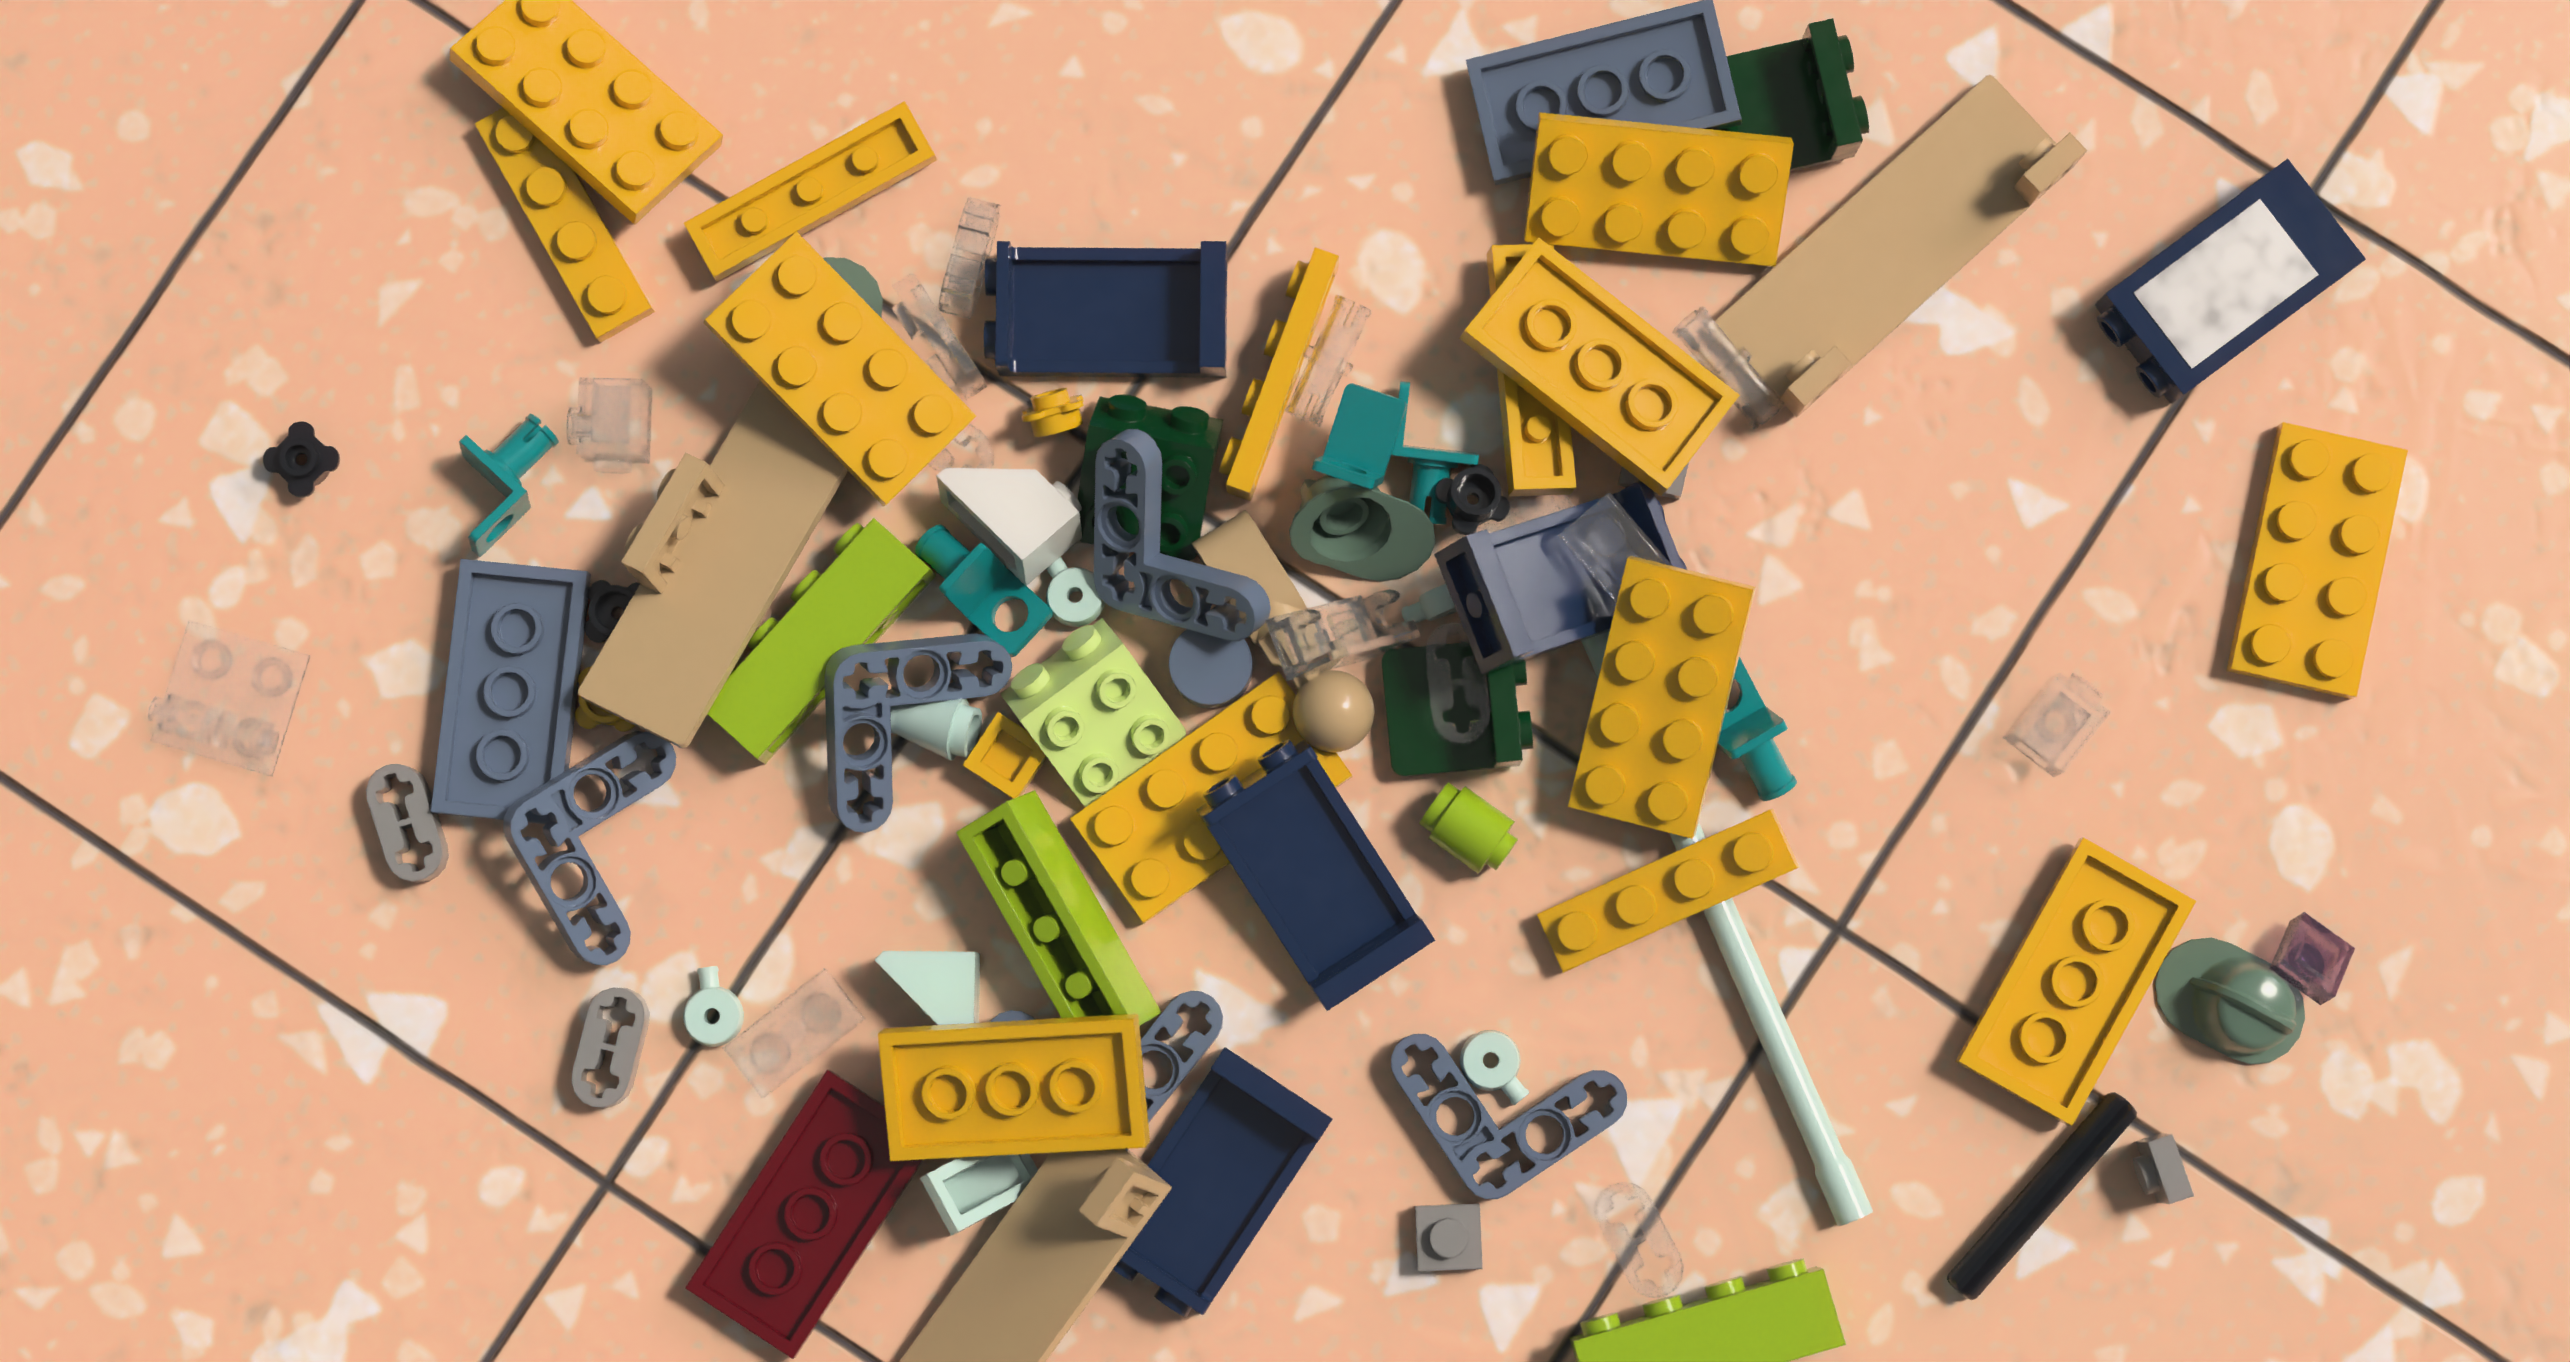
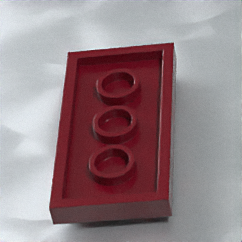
(806, 1218)

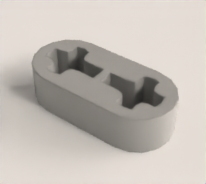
(392, 828)
(625, 1051)

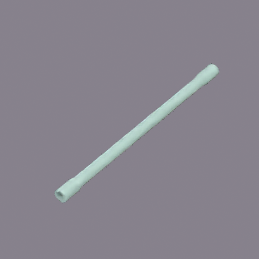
(1832, 1166)

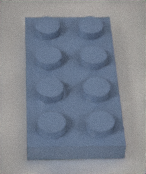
(1636, 70)
(509, 686)

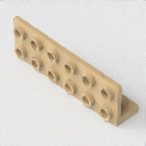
(1896, 243)
(1043, 1260)

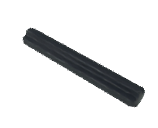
(2042, 1196)

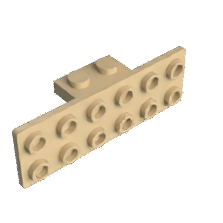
(711, 568)

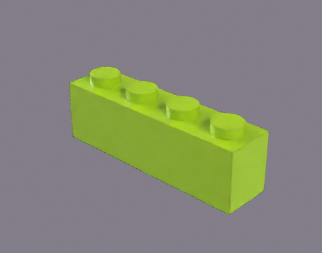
(843, 607)
(1055, 912)
(1736, 1323)

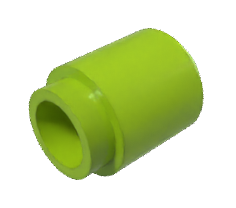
(1469, 828)

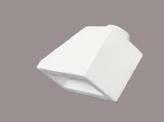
(1014, 515)

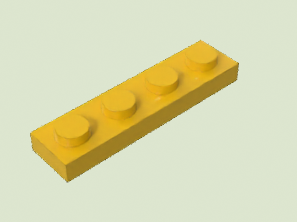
(810, 191)
(567, 227)
(1268, 398)
(1534, 437)
(1668, 890)

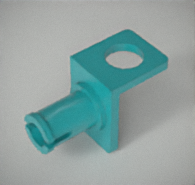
(1362, 436)
(1429, 467)
(503, 471)
(979, 584)
(1749, 734)

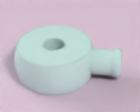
(1062, 585)
(1432, 606)
(712, 997)
(1503, 1074)

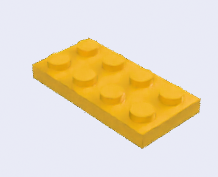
(587, 100)
(1658, 189)
(1599, 366)
(839, 368)
(2317, 560)
(1661, 696)
(1149, 822)
(2075, 981)
(1014, 1087)

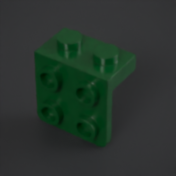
(1802, 94)
(1187, 449)
(1411, 734)

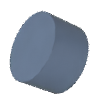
(1210, 669)

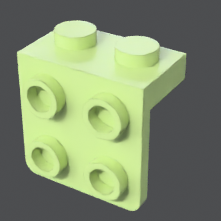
(1093, 711)

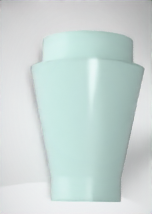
(942, 727)

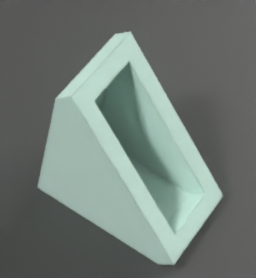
(938, 981)
(977, 1187)

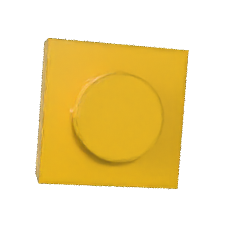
(1006, 756)

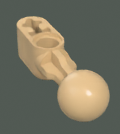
(1331, 707)

